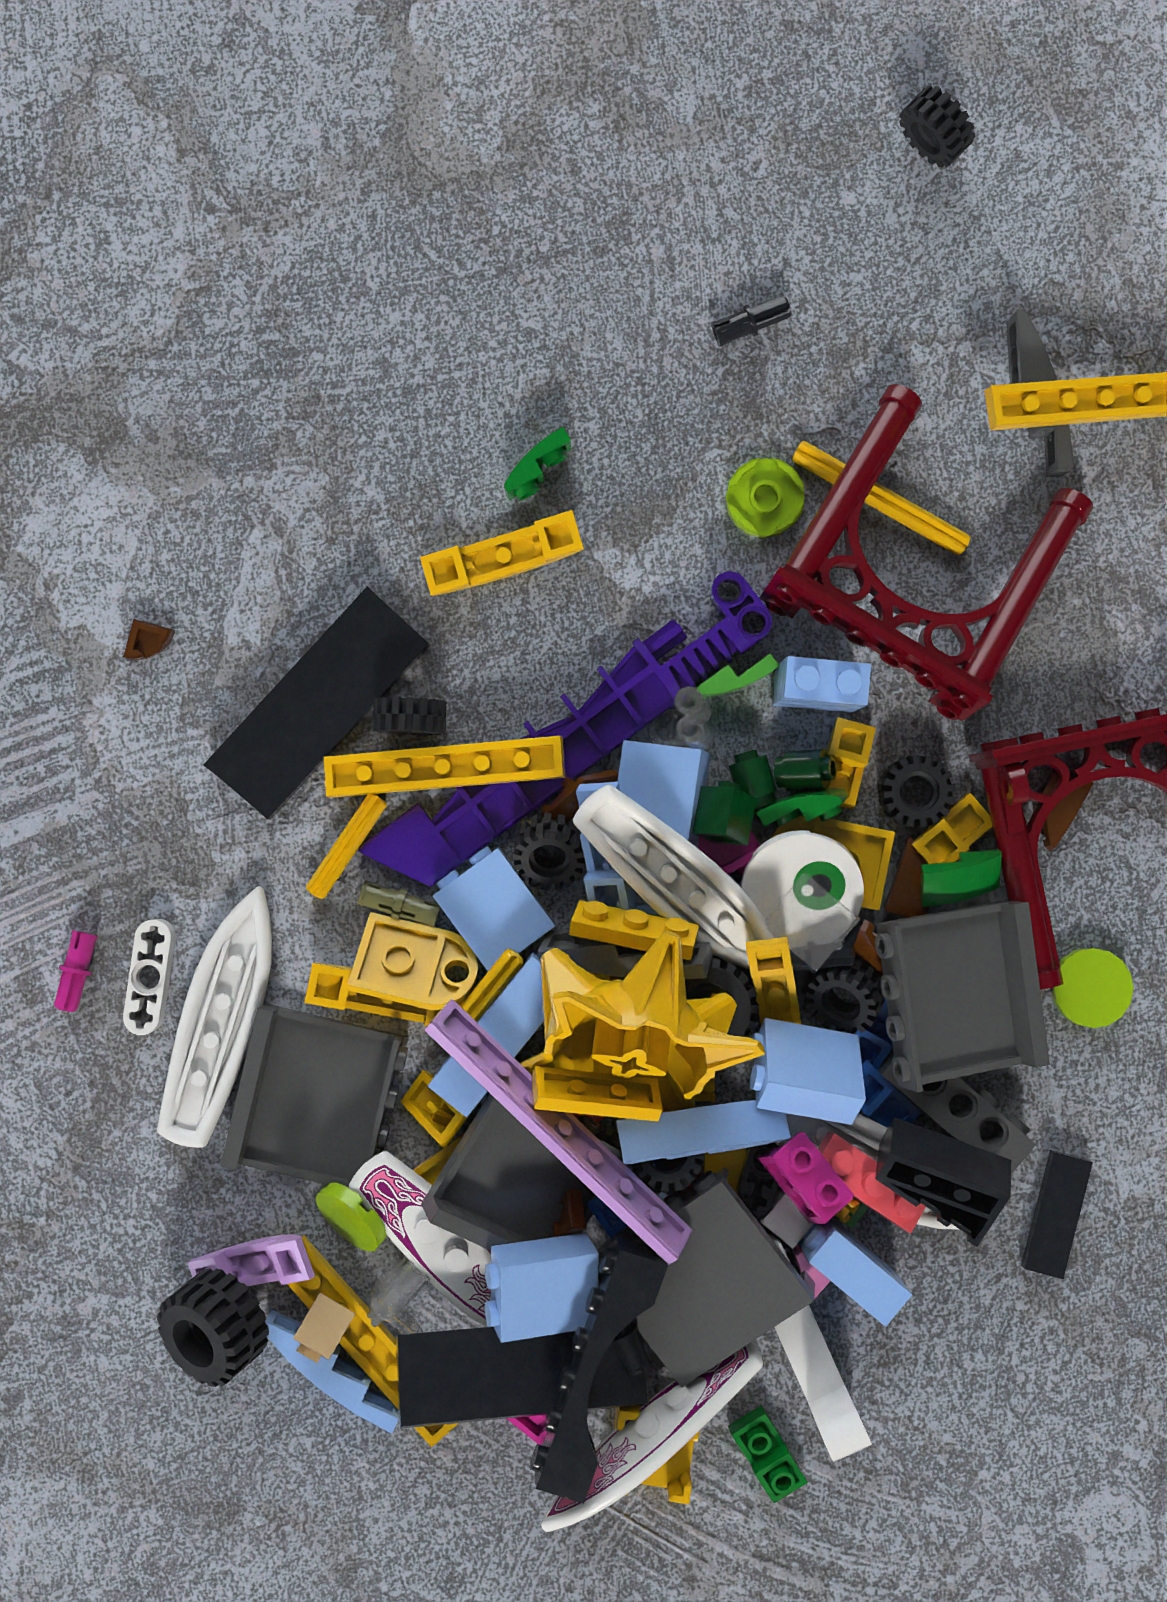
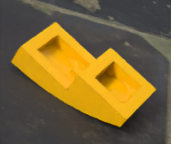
(851, 748)
(954, 832)

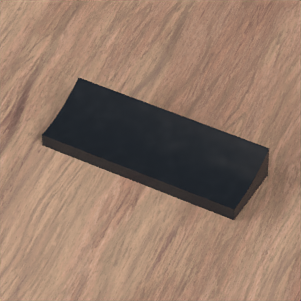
(317, 704)
(478, 1378)

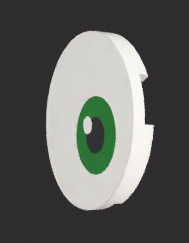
(789, 855)

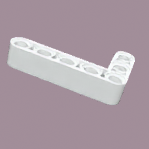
(821, 1382)

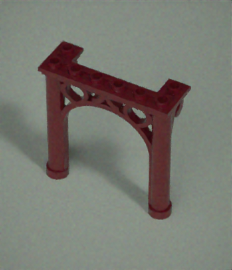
(959, 689)
(1008, 788)

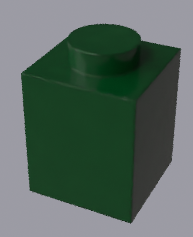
(724, 814)

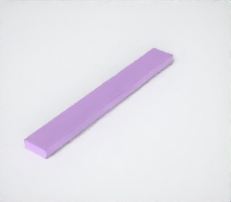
(560, 1132)

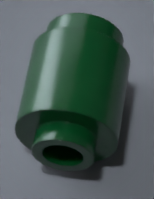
(805, 770)
(755, 776)

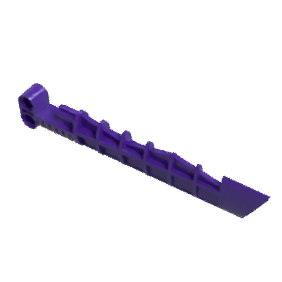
(617, 710)

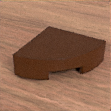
(147, 640)
(572, 1215)

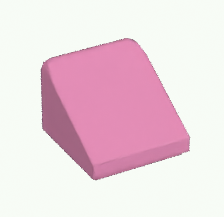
(802, 1263)

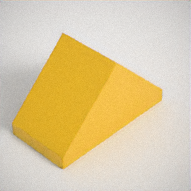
(432, 1111)

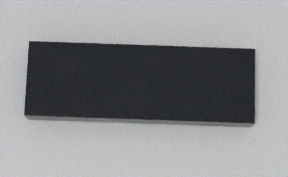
(1056, 1214)

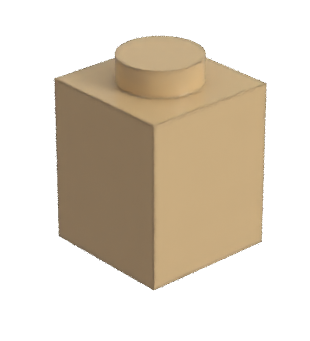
(322, 1328)

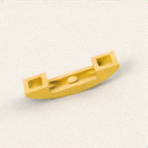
(502, 555)
(774, 979)
(329, 989)

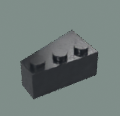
(946, 1176)

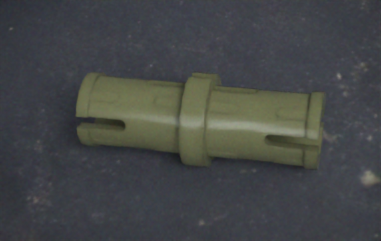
(399, 904)

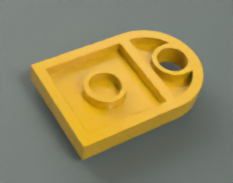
(867, 844)
(409, 963)

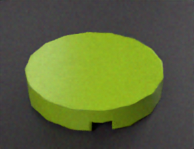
(765, 497)
(1094, 988)
(346, 1216)

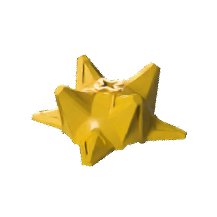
(639, 1024)

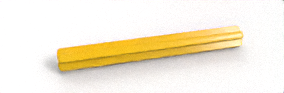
(887, 501)

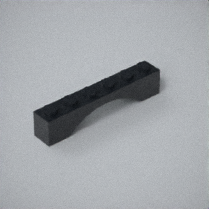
(626, 1290)

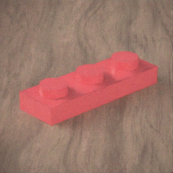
(859, 1175)

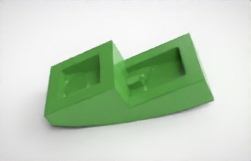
(726, 680)

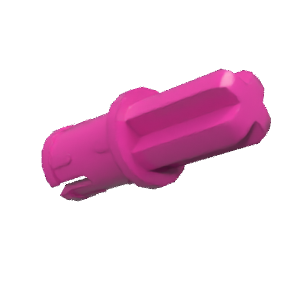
(75, 971)

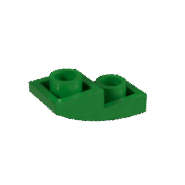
(527, 474)
(812, 803)
(962, 880)
(767, 1454)

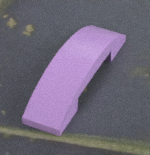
(260, 1261)

